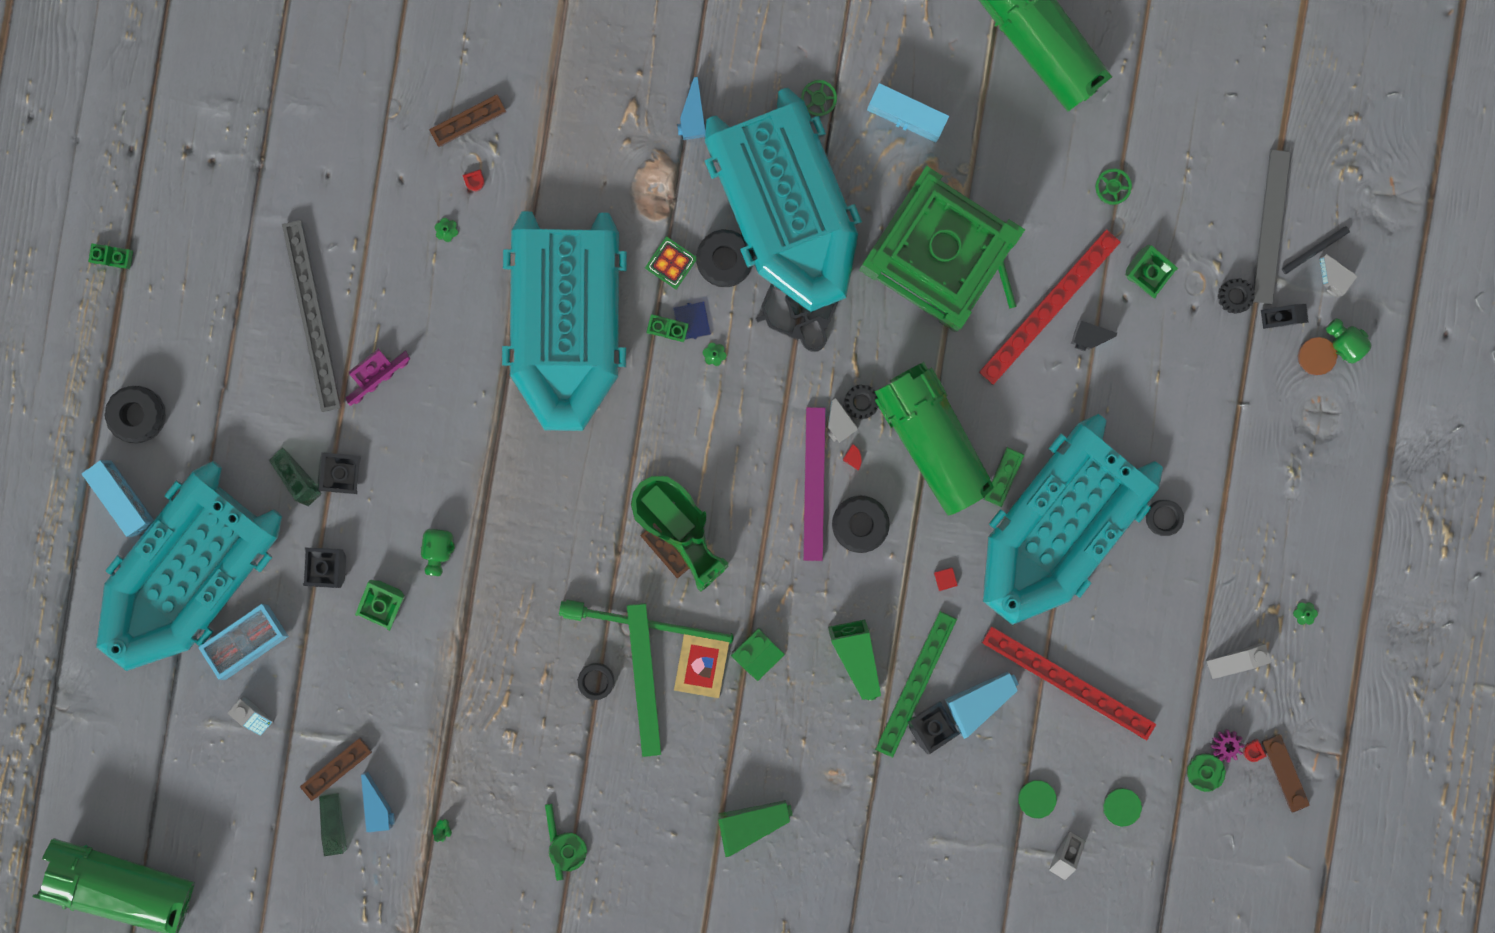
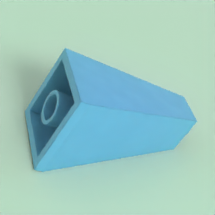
(979, 702)

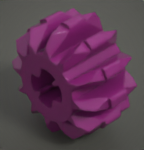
(1222, 751)

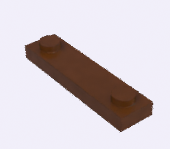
(467, 120)
(336, 769)
(1285, 773)

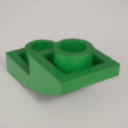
(110, 256)
(667, 328)

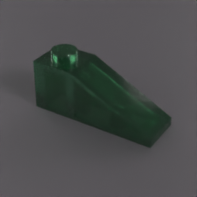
(295, 478)
(332, 825)

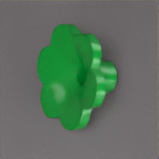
(449, 233)
(718, 358)
(1302, 610)
(441, 830)

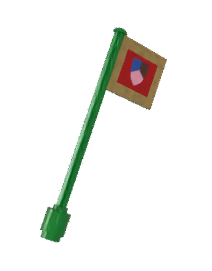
(701, 654)

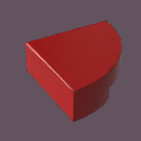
(853, 457)

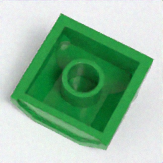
(1150, 270)
(380, 603)

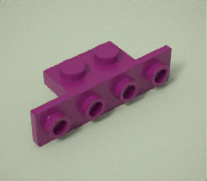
(372, 372)

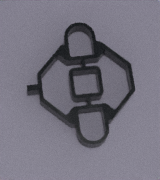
(796, 334)

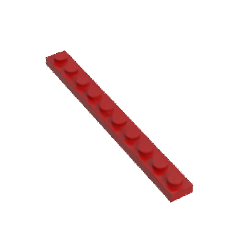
(1049, 307)
(1068, 683)

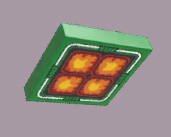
(671, 263)

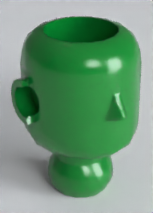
(1349, 342)
(436, 548)

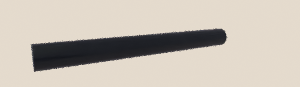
(1315, 250)

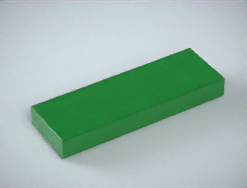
(1004, 476)

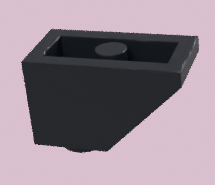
(1284, 316)
(1089, 336)

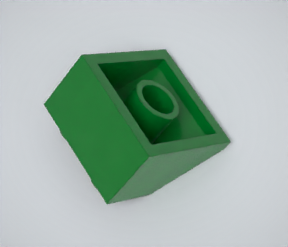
(757, 654)

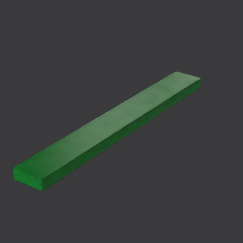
(644, 679)
(916, 684)

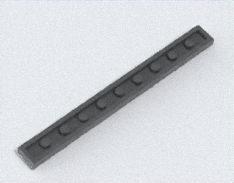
(311, 316)

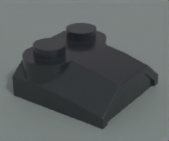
(338, 473)
(324, 567)
(932, 728)

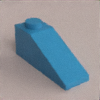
(692, 118)
(376, 809)

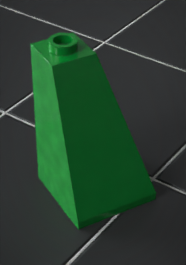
(855, 650)
(750, 824)

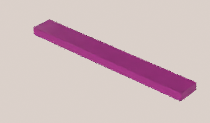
(814, 484)

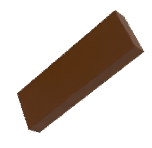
(666, 552)

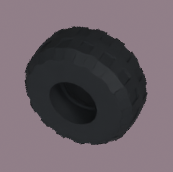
(706, 266)
(117, 409)
(879, 528)

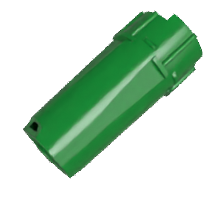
(1051, 47)
(934, 438)
(114, 888)

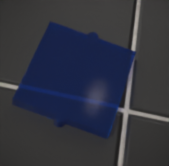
(696, 317)

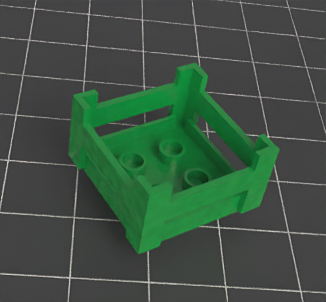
(941, 250)

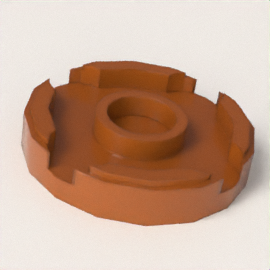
(1317, 356)

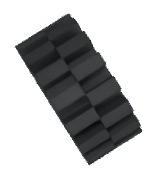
(1247, 295)
(850, 405)

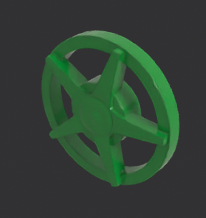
(819, 97)
(1113, 186)

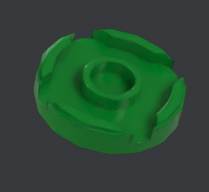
(1206, 772)
(1037, 799)
(1122, 807)
(567, 851)

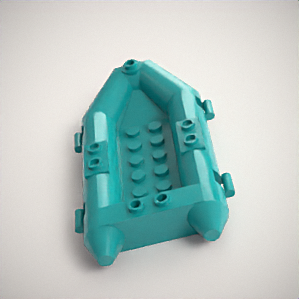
(787, 201)
(564, 318)
(1064, 523)
(182, 571)

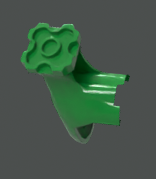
(679, 523)

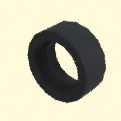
(1179, 518)
(581, 681)

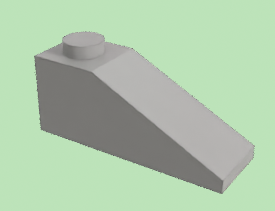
(1239, 660)

